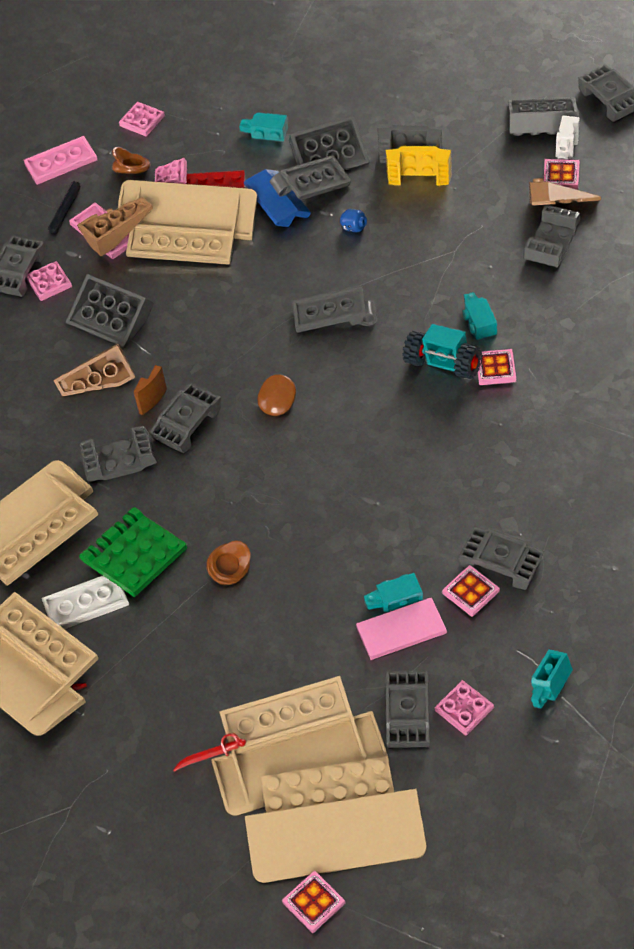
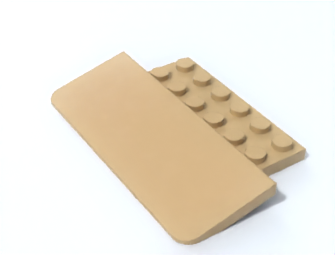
(189, 221)
(41, 517)
(38, 666)
(291, 734)
(333, 821)

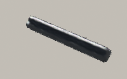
(64, 207)

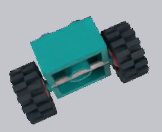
(443, 349)

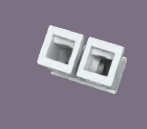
(567, 137)

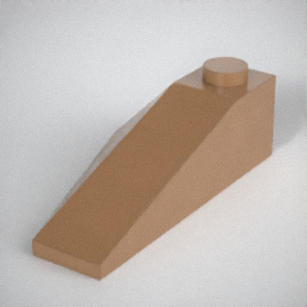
(546, 192)
(109, 229)
(100, 372)

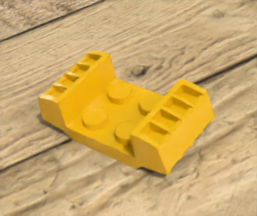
(418, 162)

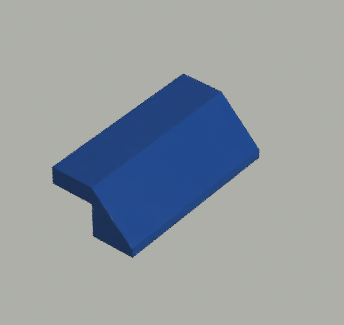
(279, 209)

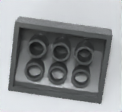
(539, 115)
(331, 139)
(109, 311)

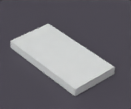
(84, 602)

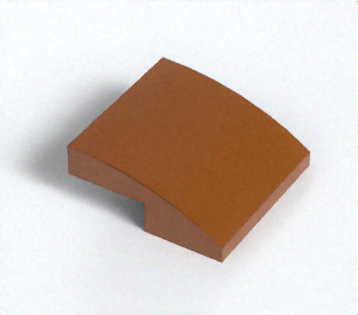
(150, 390)

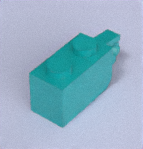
(266, 126)
(479, 316)
(395, 593)
(550, 677)

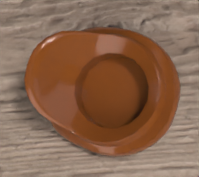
(128, 162)
(276, 395)
(229, 562)

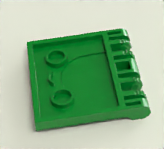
(135, 554)

